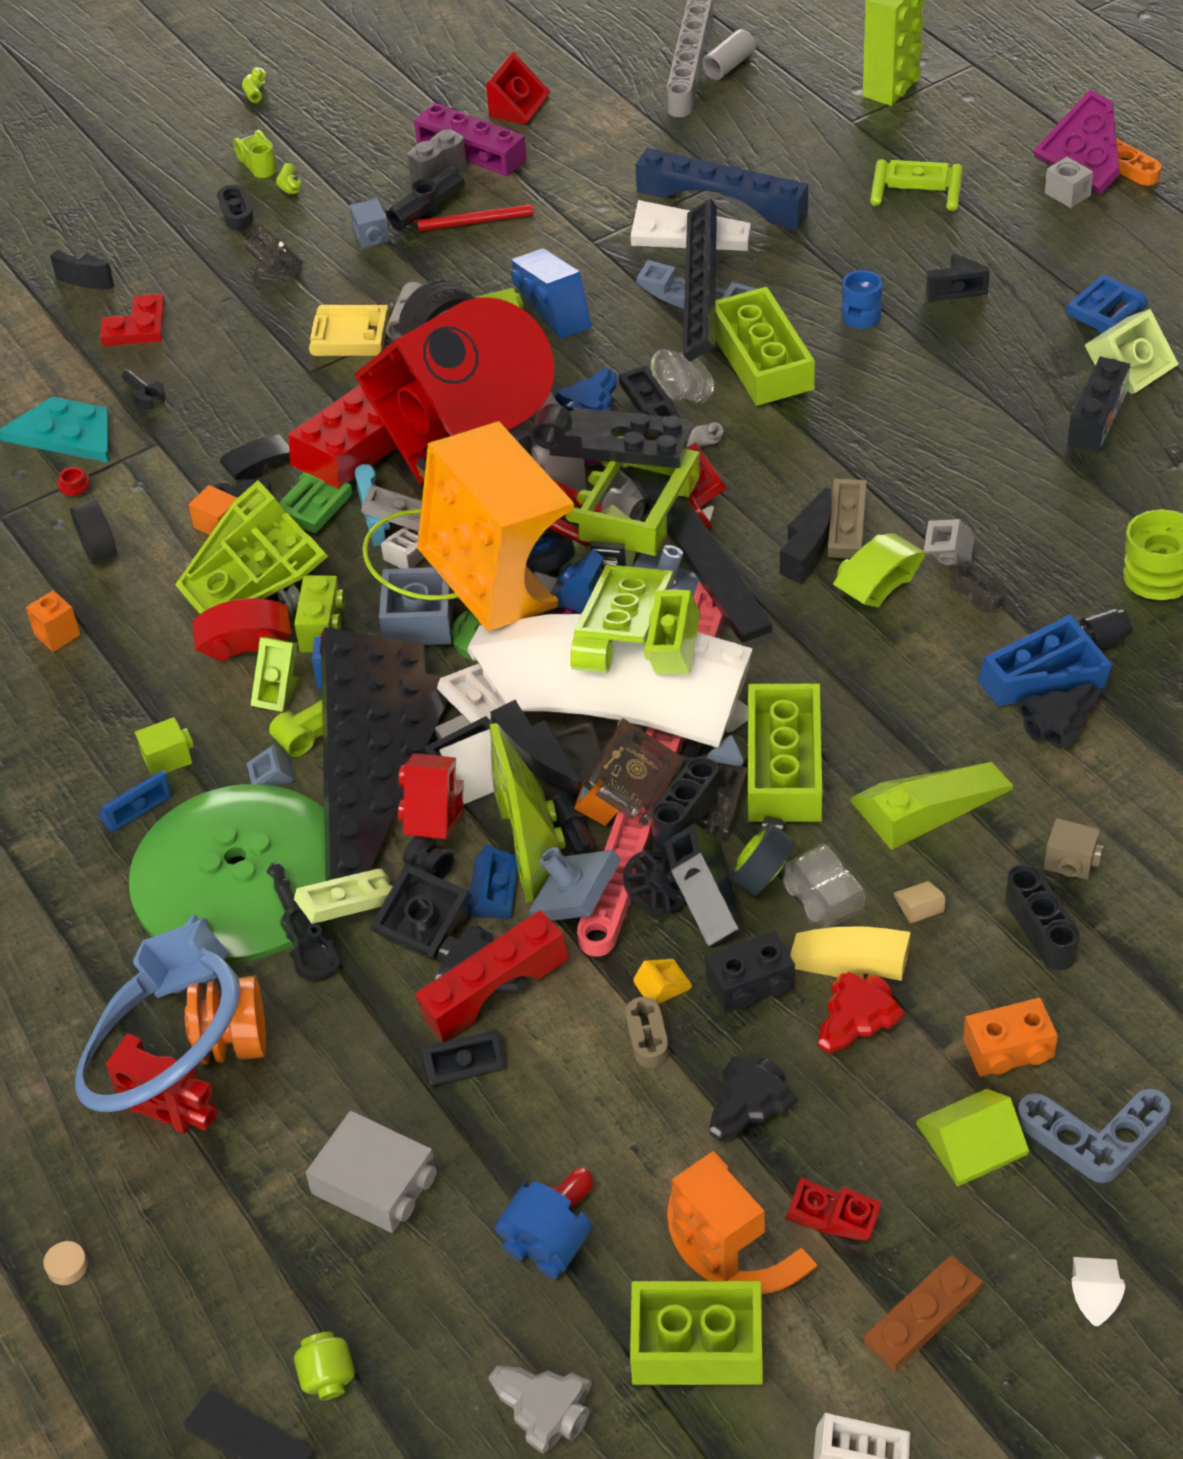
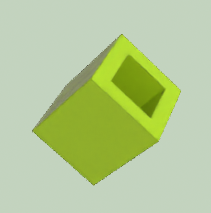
(164, 746)

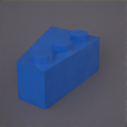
(1044, 662)

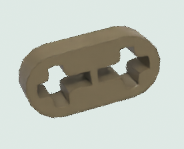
(639, 1033)

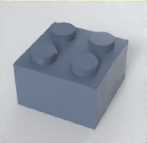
(414, 618)

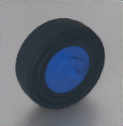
(550, 553)

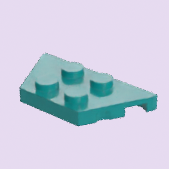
(63, 428)

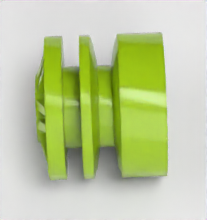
(1155, 555)

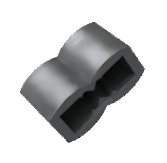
(437, 155)

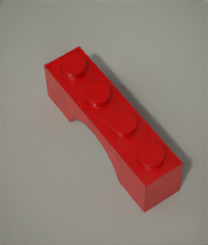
(456, 997)

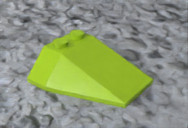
(249, 553)
(530, 815)

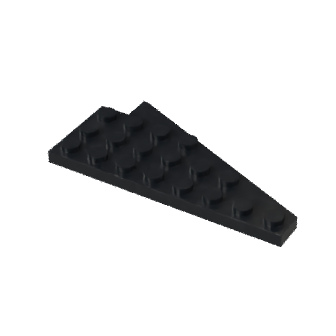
(373, 720)

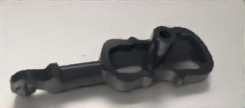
(312, 954)

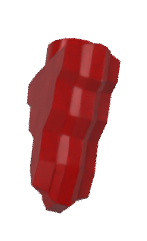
(857, 1010)

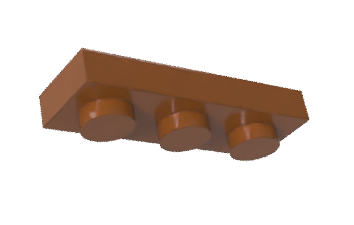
(923, 1312)

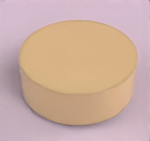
(65, 1263)

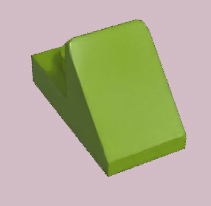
(274, 674)

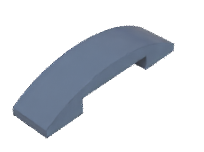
(662, 283)

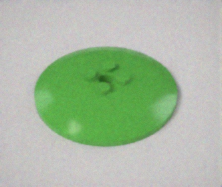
(186, 870)

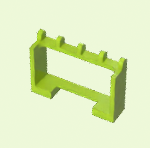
(636, 535)

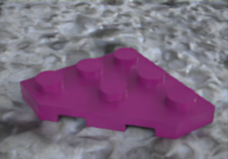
(1086, 137)

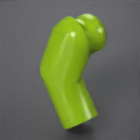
(286, 179)

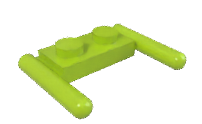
(917, 176)

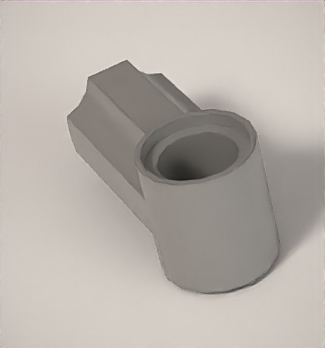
(626, 499)

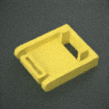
(346, 331)

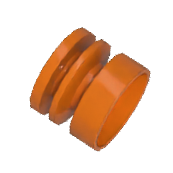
(246, 1028)

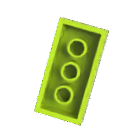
(891, 48)
(763, 346)
(784, 752)

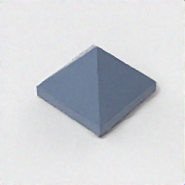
(729, 753)

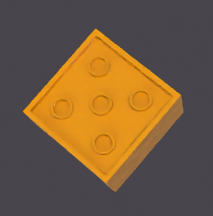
(481, 519)

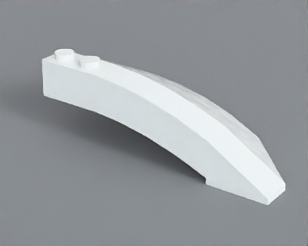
(533, 666)

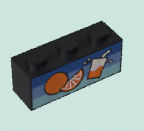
(1098, 404)

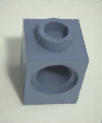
(369, 223)

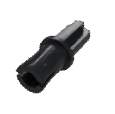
(572, 823)

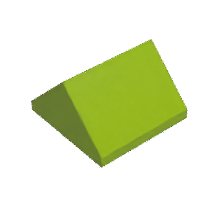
(975, 1135)

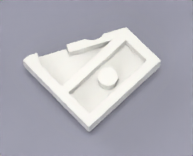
(470, 693)

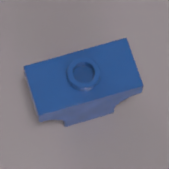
(578, 582)

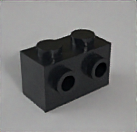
(750, 972)

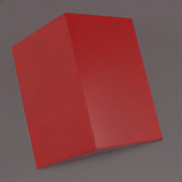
(514, 91)

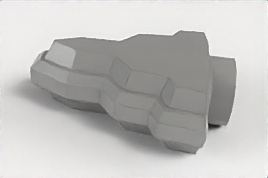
(543, 1403)

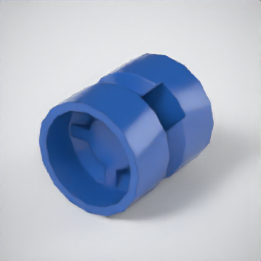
(861, 299)

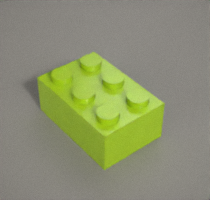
(696, 1333)

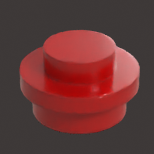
(73, 481)

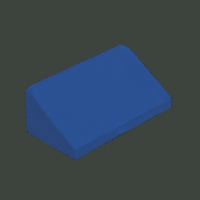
(135, 802)
(493, 884)

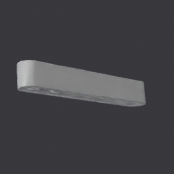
(688, 56)

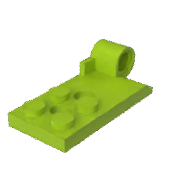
(617, 612)

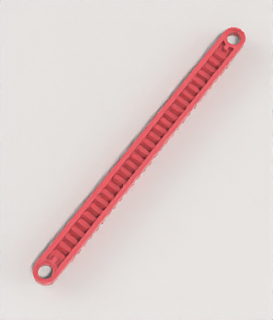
(627, 834)

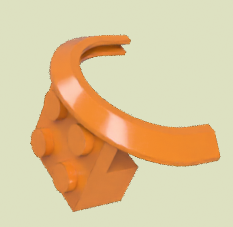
(716, 1218)

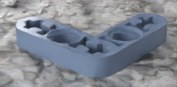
(1101, 1144)

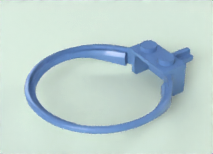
(165, 967)

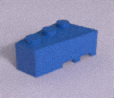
(553, 291)

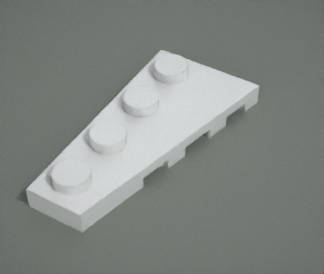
(667, 227)

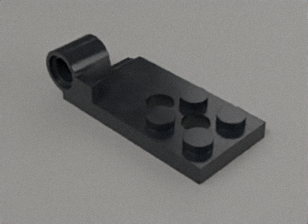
(596, 434)

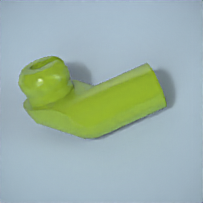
(253, 83)

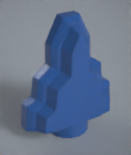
(591, 393)

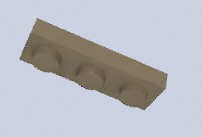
(846, 518)

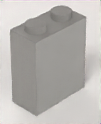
(372, 1172)

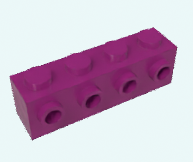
(484, 142)

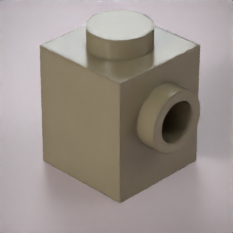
(1073, 849)

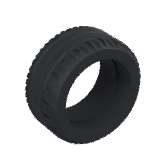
(429, 301)

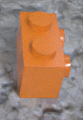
(1010, 1037)

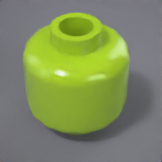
(324, 1365)

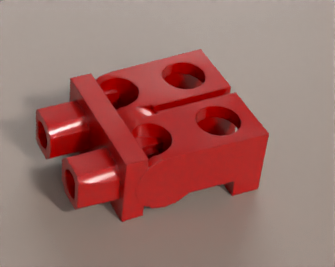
(178, 1105)

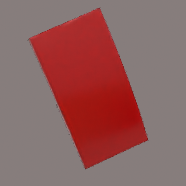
(839, 1214)

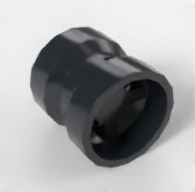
(426, 856)

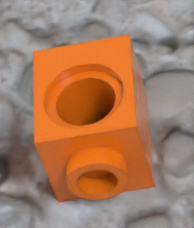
(53, 621)

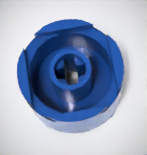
(542, 1228)

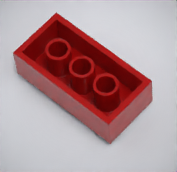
(340, 440)

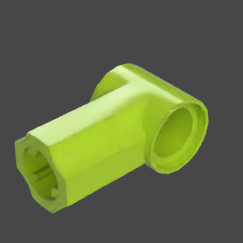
(298, 731)

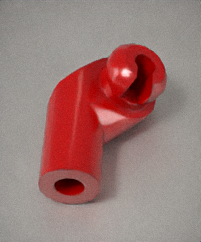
(575, 1186)

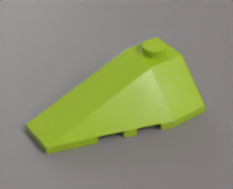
(920, 803)

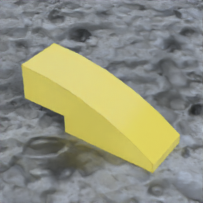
(852, 950)

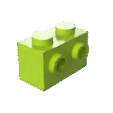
(318, 608)
(672, 632)

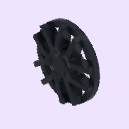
(653, 881)

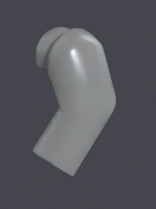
(706, 434)

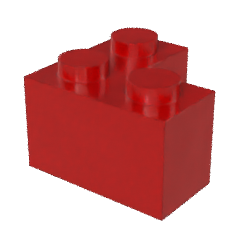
(431, 796)

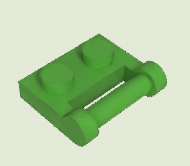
(318, 503)

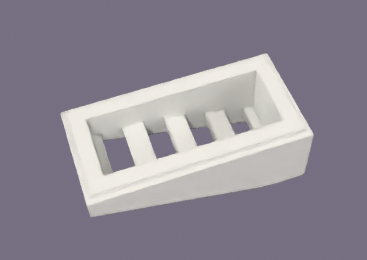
(395, 552)
(846, 1428)

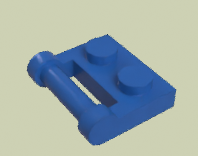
(1100, 298)

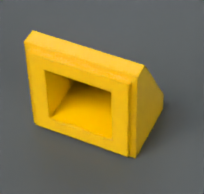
(661, 980)

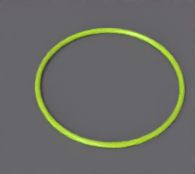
(382, 580)

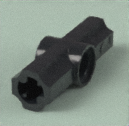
(425, 198)

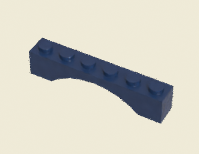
(775, 198)

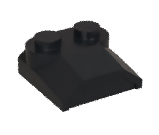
(421, 912)

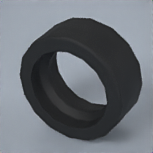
(93, 531)

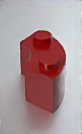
(238, 626)

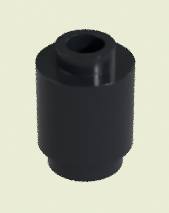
(1107, 627)

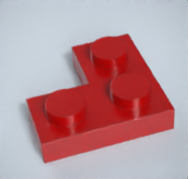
(142, 326)

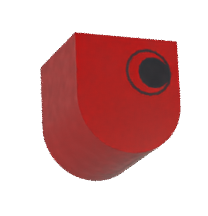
(459, 374)

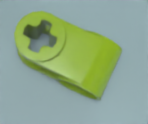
(256, 154)

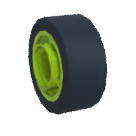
(762, 859)

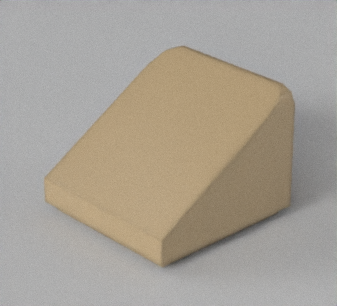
(920, 901)

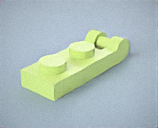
(343, 895)

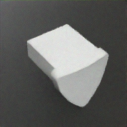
(1097, 1287)

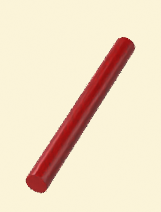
(475, 217)

